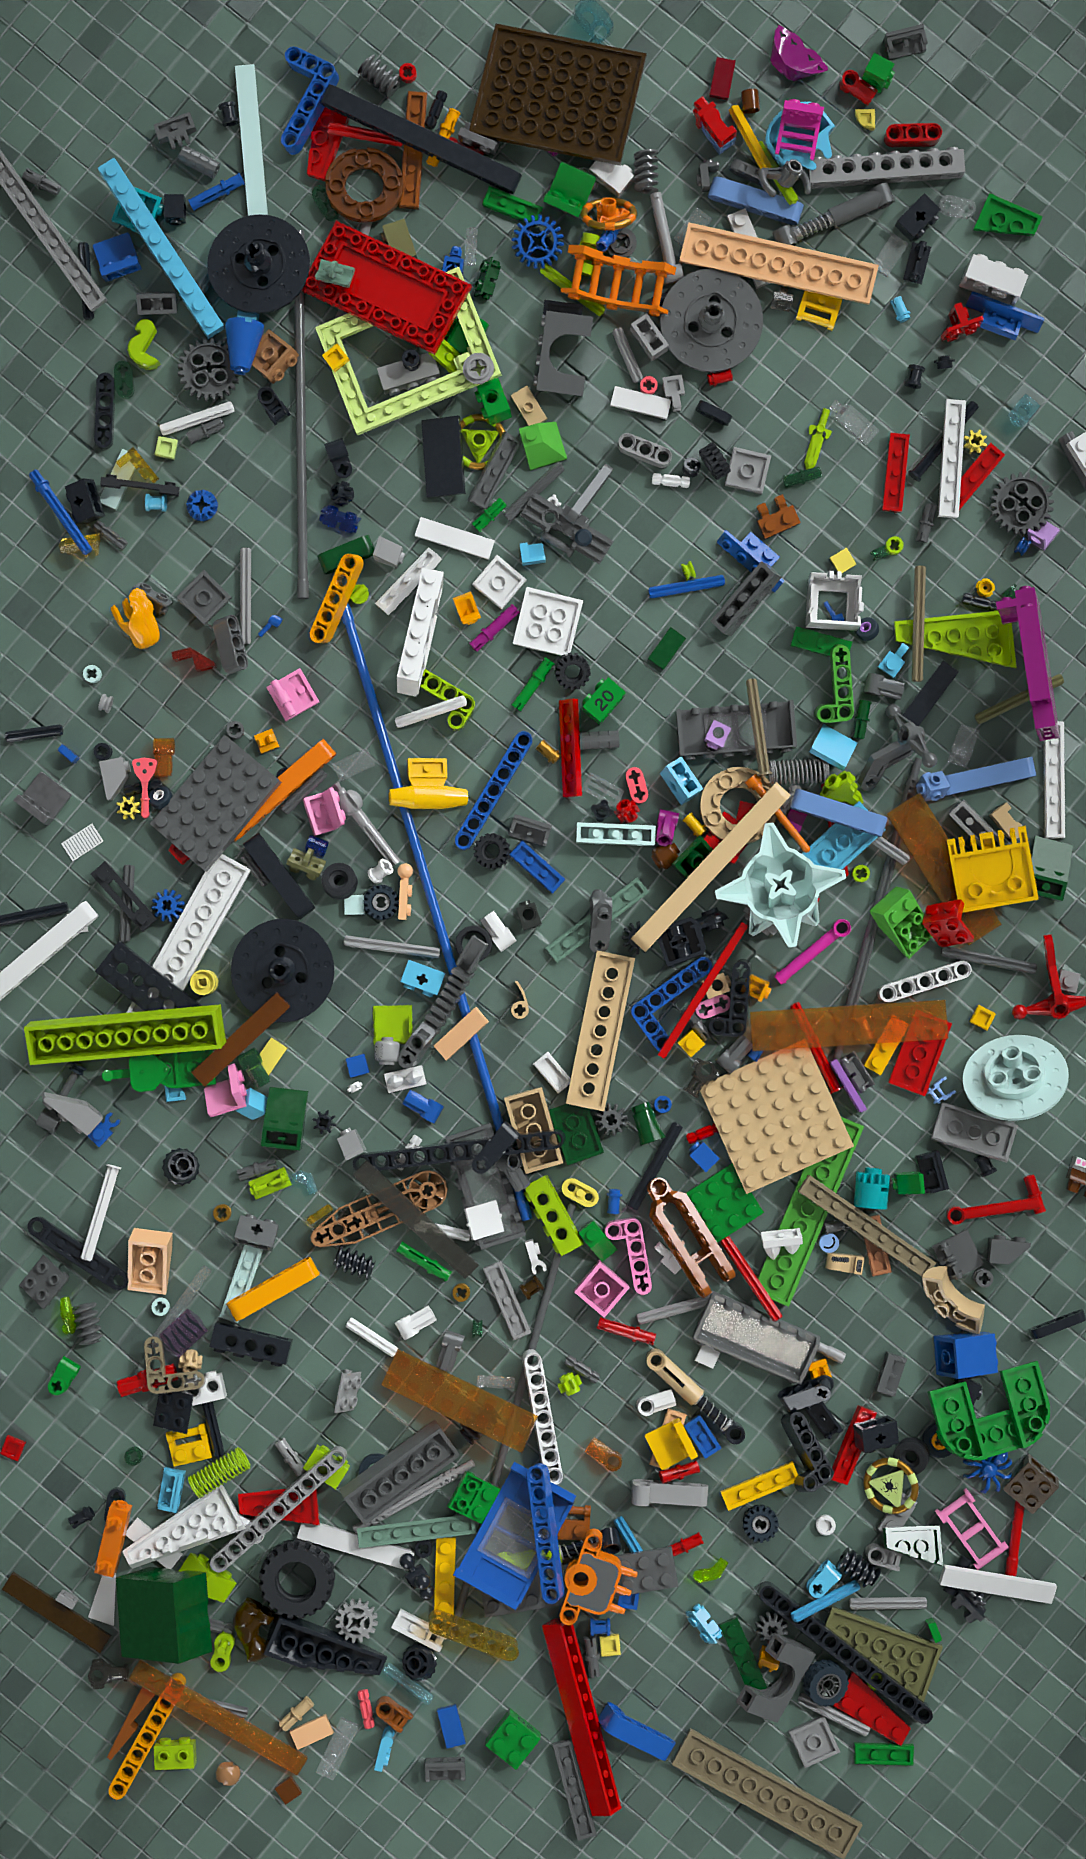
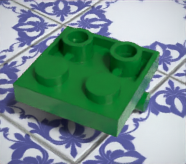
(473, 1497)

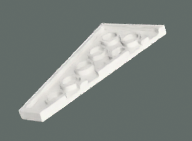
(194, 1525)

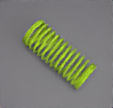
(240, 1456)

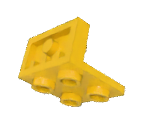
(670, 1444)

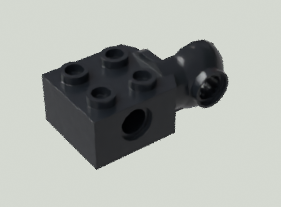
(684, 938)

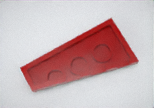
(256, 1502)

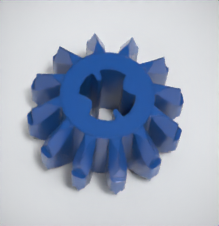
(161, 905)

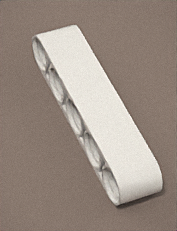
(934, 981)

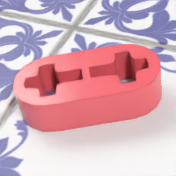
(632, 787)

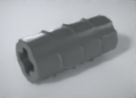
(199, 161)
(599, 740)

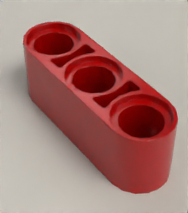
(919, 129)

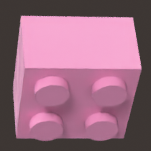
(601, 1288)

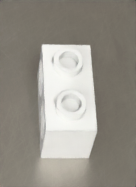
(205, 1393)

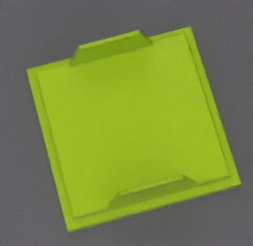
(392, 1022)

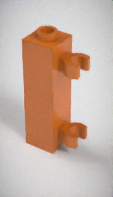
(113, 1538)

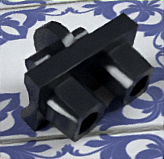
(972, 1601)

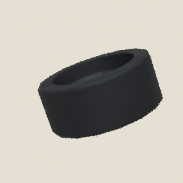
(476, 929)

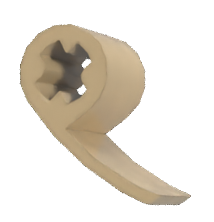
(524, 1004)

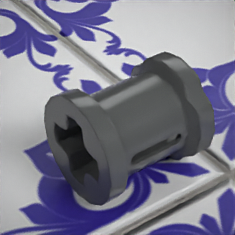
(986, 1282)

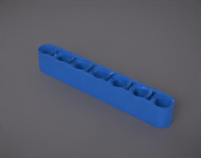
(494, 781)
(542, 1542)

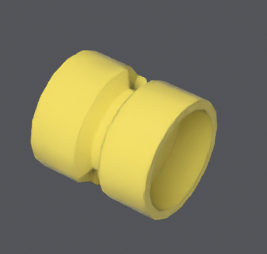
(204, 982)

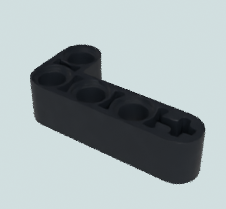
(736, 997)
(796, 1426)

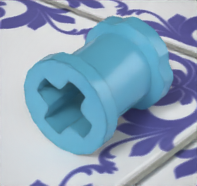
(156, 502)

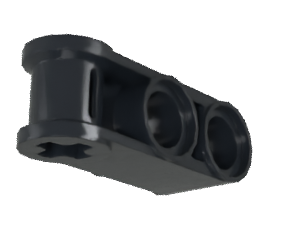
(495, 1147)
(806, 1394)

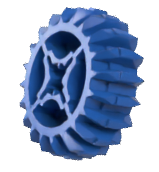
(544, 234)

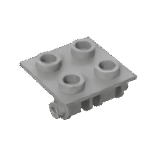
(348, 1390)

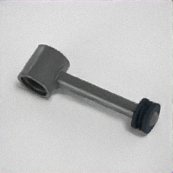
(48, 1118)

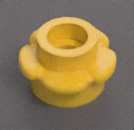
(990, 587)

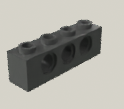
(746, 599)

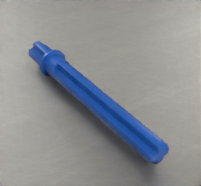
(43, 487)

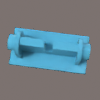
(698, 1619)

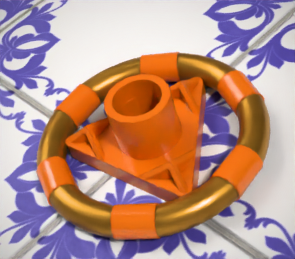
(608, 213)

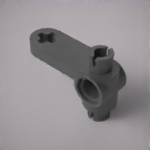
(601, 918)

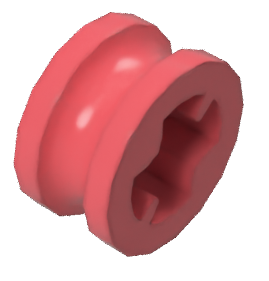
(653, 382)

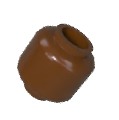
(665, 855)

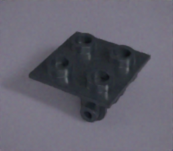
(173, 1411)

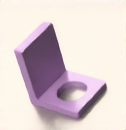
(1044, 536)
(713, 742)

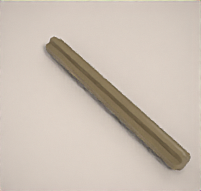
(918, 623)

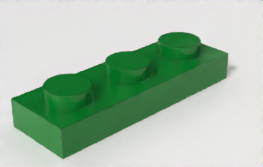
(817, 642)

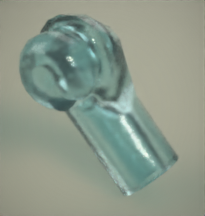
(306, 1179)

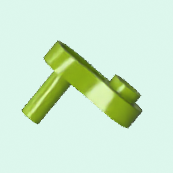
(223, 1646)

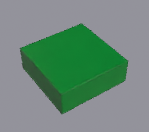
(933, 1630)

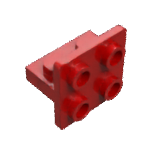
(960, 323)

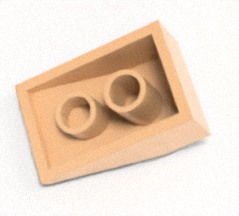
(149, 1260)

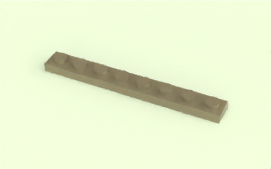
(865, 1226)

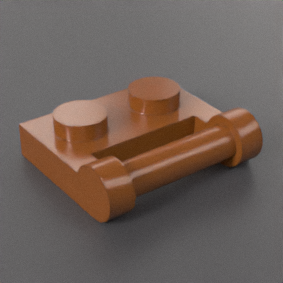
(576, 1528)

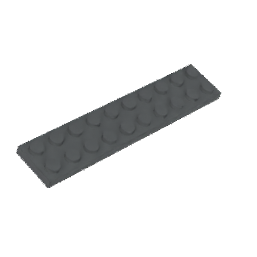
(654, 1569)

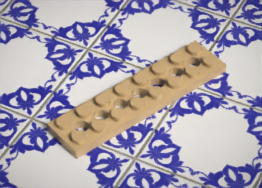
(588, 1037)

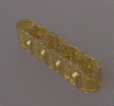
(480, 1642)

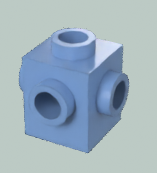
(933, 786)

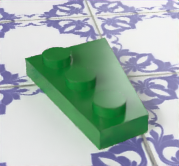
(1006, 218)

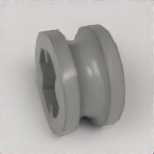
(105, 703)

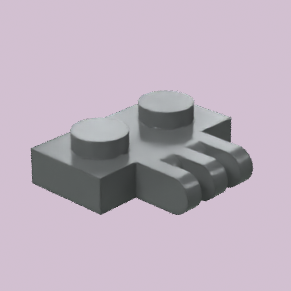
(175, 130)

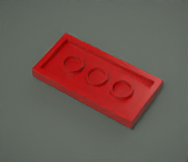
(917, 1064)

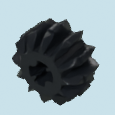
(631, 942)

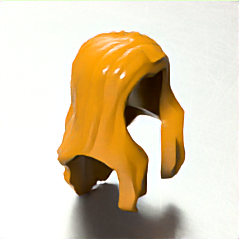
(142, 623)

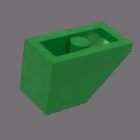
(908, 1183)
(597, 1240)

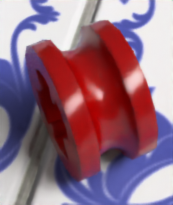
(402, 75)

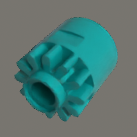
(871, 1189)

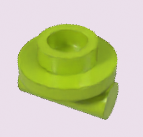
(360, 594)

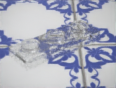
(337, 1748)

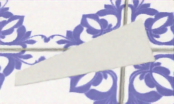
(104, 1601)

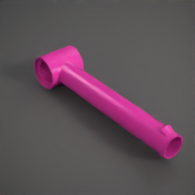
(812, 951)

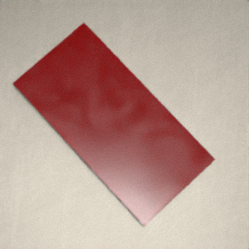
(389, 288)

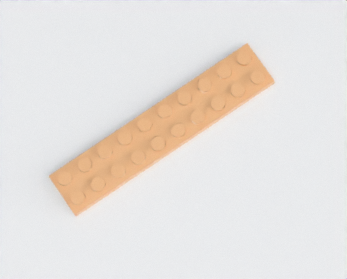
(779, 263)

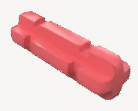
(366, 1709)

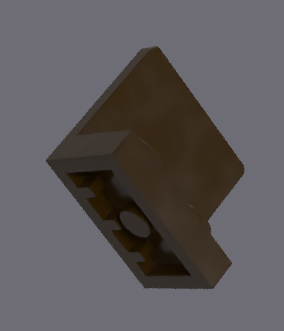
(1032, 1484)

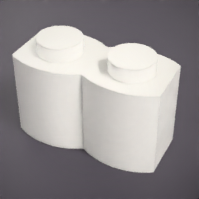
(612, 176)

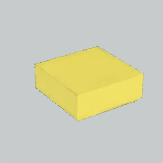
(842, 560)
(610, 1645)

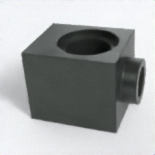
(527, 924)

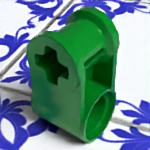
(65, 1373)

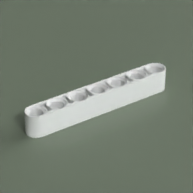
(46, 947)
(542, 1407)

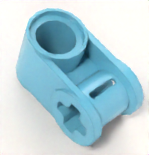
(825, 1578)

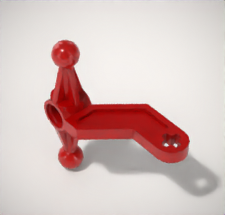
(1049, 1006)

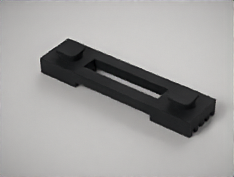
(112, 482)
(143, 916)

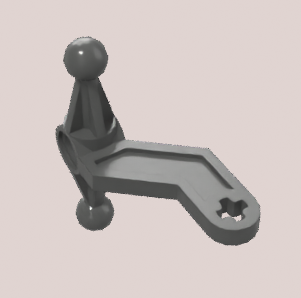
(910, 740)

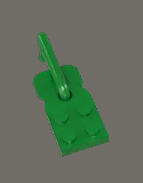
(149, 1071)

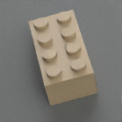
(531, 1114)

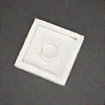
(499, 582)

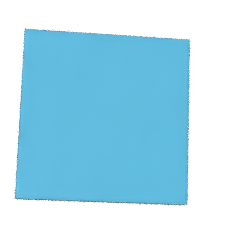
(833, 747)

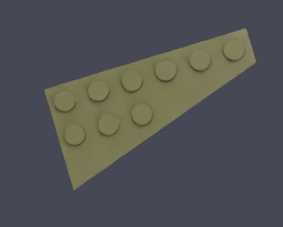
(896, 1652)

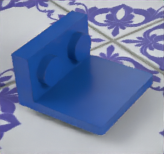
(116, 257)

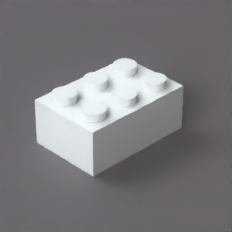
(993, 279)

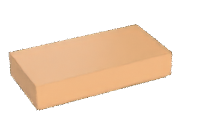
(311, 1731)

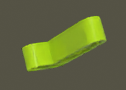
(439, 693)

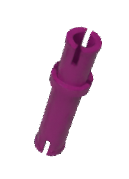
(490, 631)

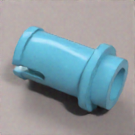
(900, 309)

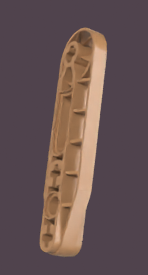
(370, 1216)

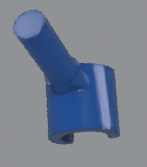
(839, 617)
(273, 620)

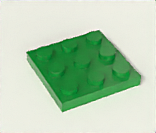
(724, 1203)

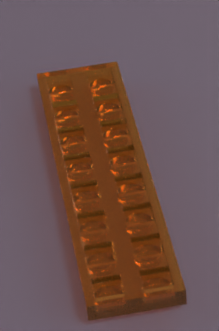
(460, 1400)

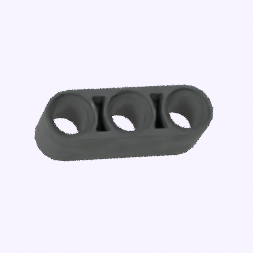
(230, 644)

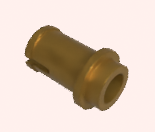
(550, 753)

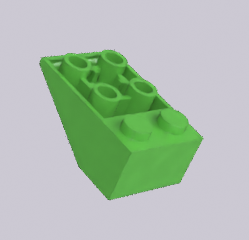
(901, 920)

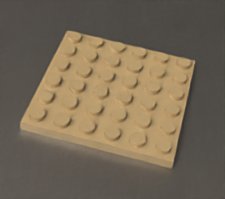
(776, 1117)

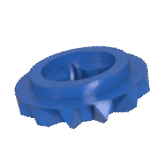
(207, 512)

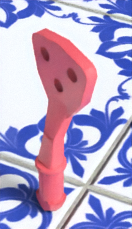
(144, 778)

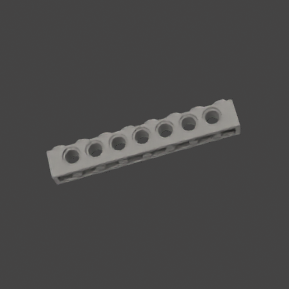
(896, 174)

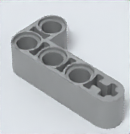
(670, 1492)

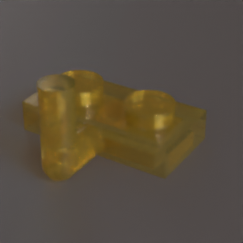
(138, 462)

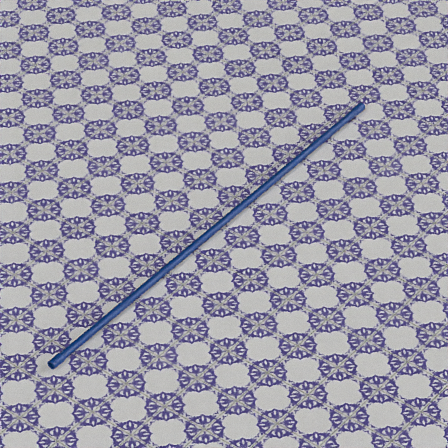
(348, 620)

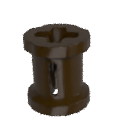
(531, 1287)

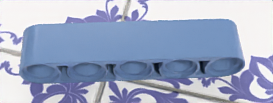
(754, 200)
(990, 775)
(838, 812)

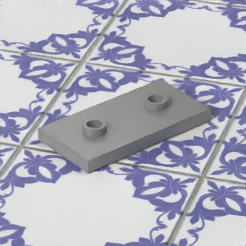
(974, 1132)

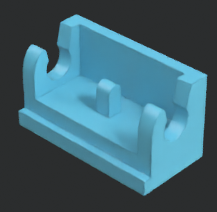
(171, 1489)

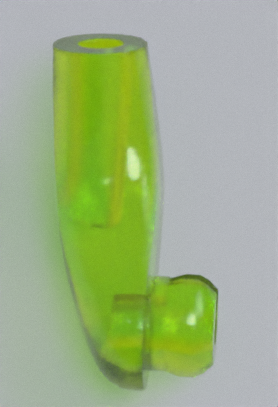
(67, 1316)
(712, 1573)

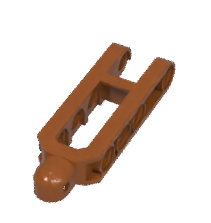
(661, 1195)

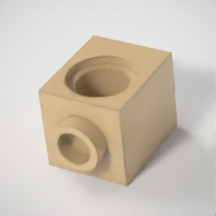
(726, 983)

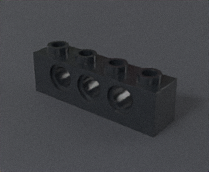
(281, 1344)

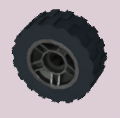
(834, 1686)

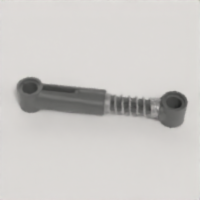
(876, 198)

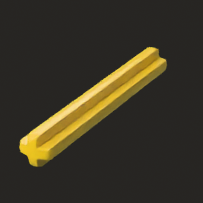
(749, 137)

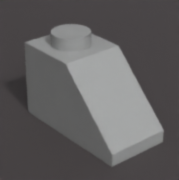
(388, 553)
(114, 775)
(350, 1143)

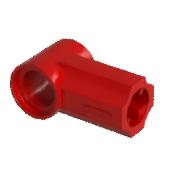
(860, 88)

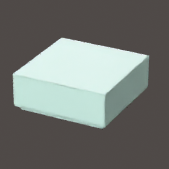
(354, 905)

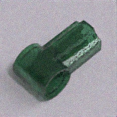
(252, 1064)

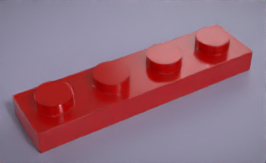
(895, 472)
(978, 472)
(848, 1453)

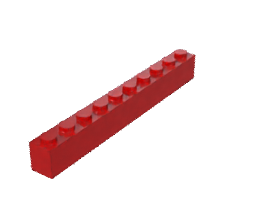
(581, 1718)

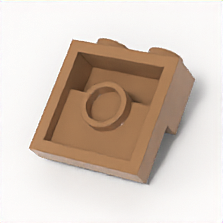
(274, 357)

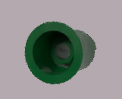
(646, 1124)

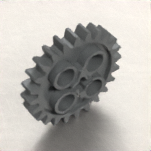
(211, 387)
(1033, 490)

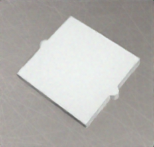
(484, 1220)

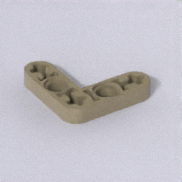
(160, 1374)

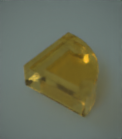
(319, 1214)

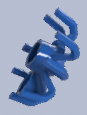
(989, 1469)

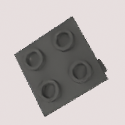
(958, 1255)
(44, 1282)

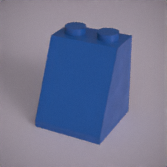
(965, 1354)

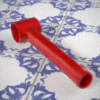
(993, 1209)

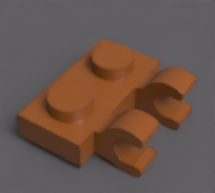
(779, 521)

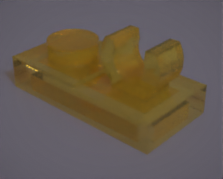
(69, 546)

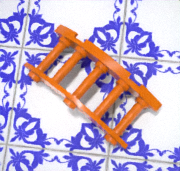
(619, 263)

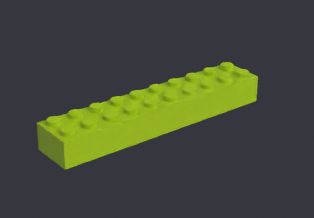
(125, 1034)

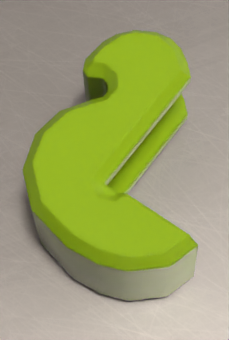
(139, 344)

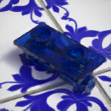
(333, 515)

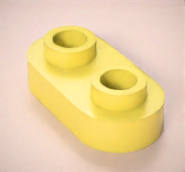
(579, 1193)

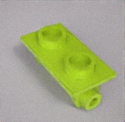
(269, 1183)

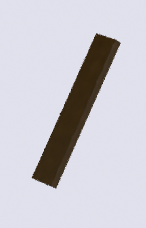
(56, 1612)

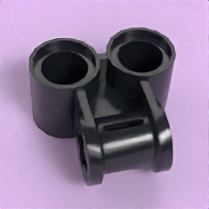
(338, 455)

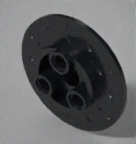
(256, 238)
(305, 952)

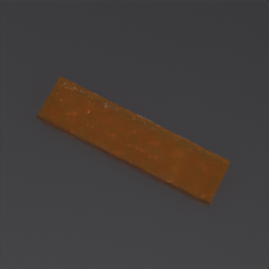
(930, 850)

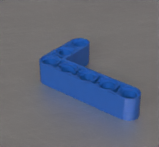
(309, 98)
(665, 998)

